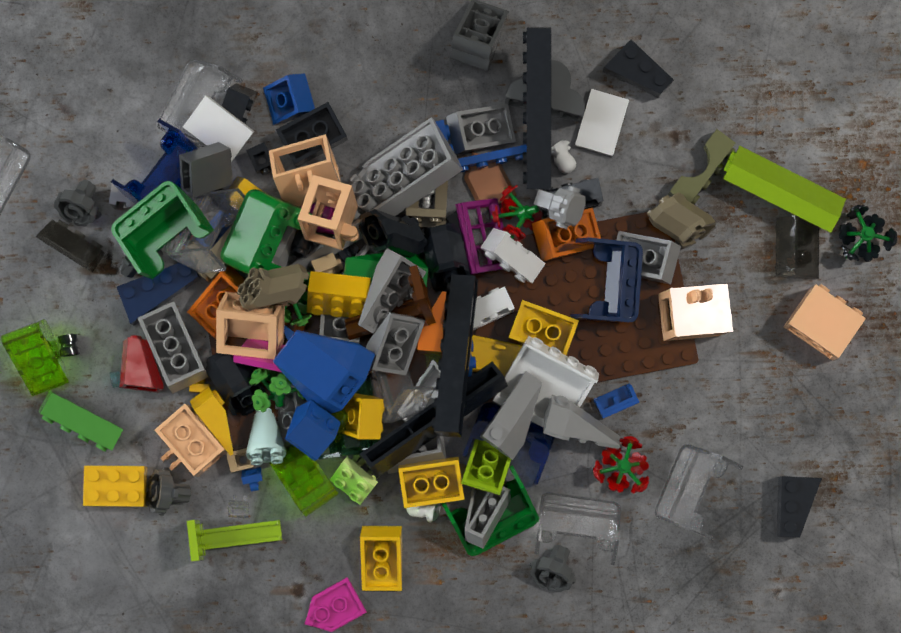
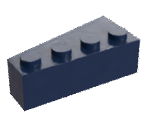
(149, 294)

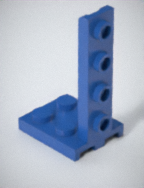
(482, 160)

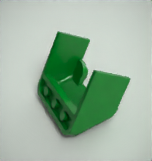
(516, 518)

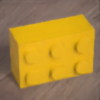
(336, 294)
(431, 482)
(115, 486)

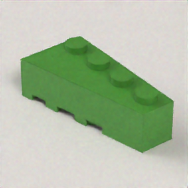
(80, 421)

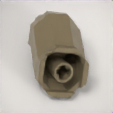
(681, 219)
(272, 287)

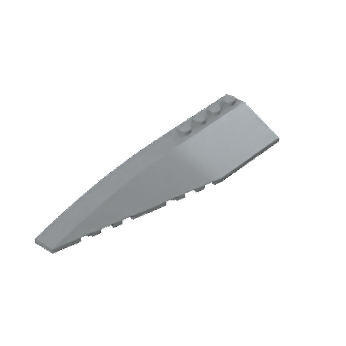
(396, 179)

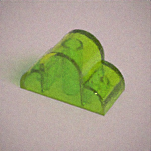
(36, 357)
(304, 481)

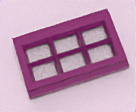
(475, 227)

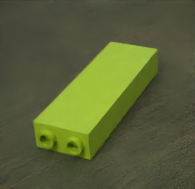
(784, 188)

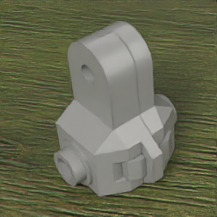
(563, 206)

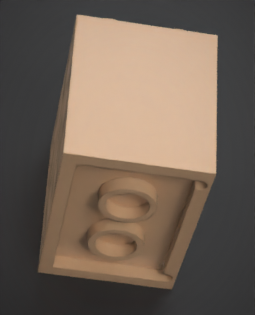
(825, 321)

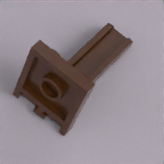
(417, 307)

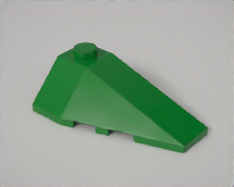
(366, 264)

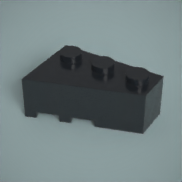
(638, 69)

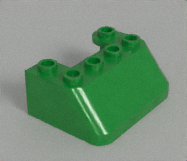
(155, 223)
(258, 231)

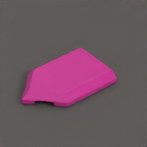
(335, 607)

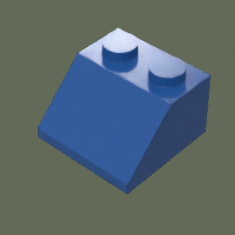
(288, 98)
(312, 429)

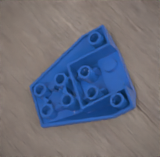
(324, 368)

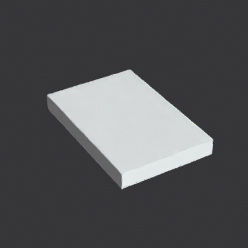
(601, 122)
(215, 124)

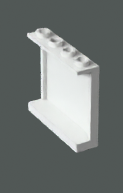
(556, 371)

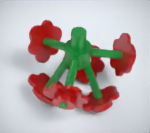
(512, 207)
(627, 465)

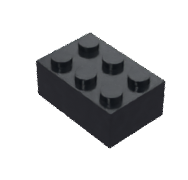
(310, 125)

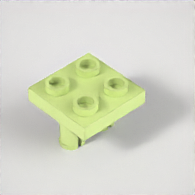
(353, 479)

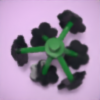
(871, 226)

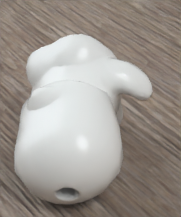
(562, 158)
(431, 511)

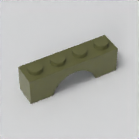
(717, 149)

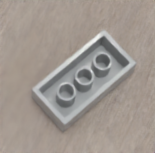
(173, 347)

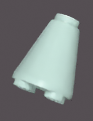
(265, 440)

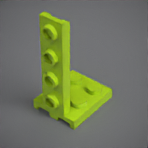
(204, 539)

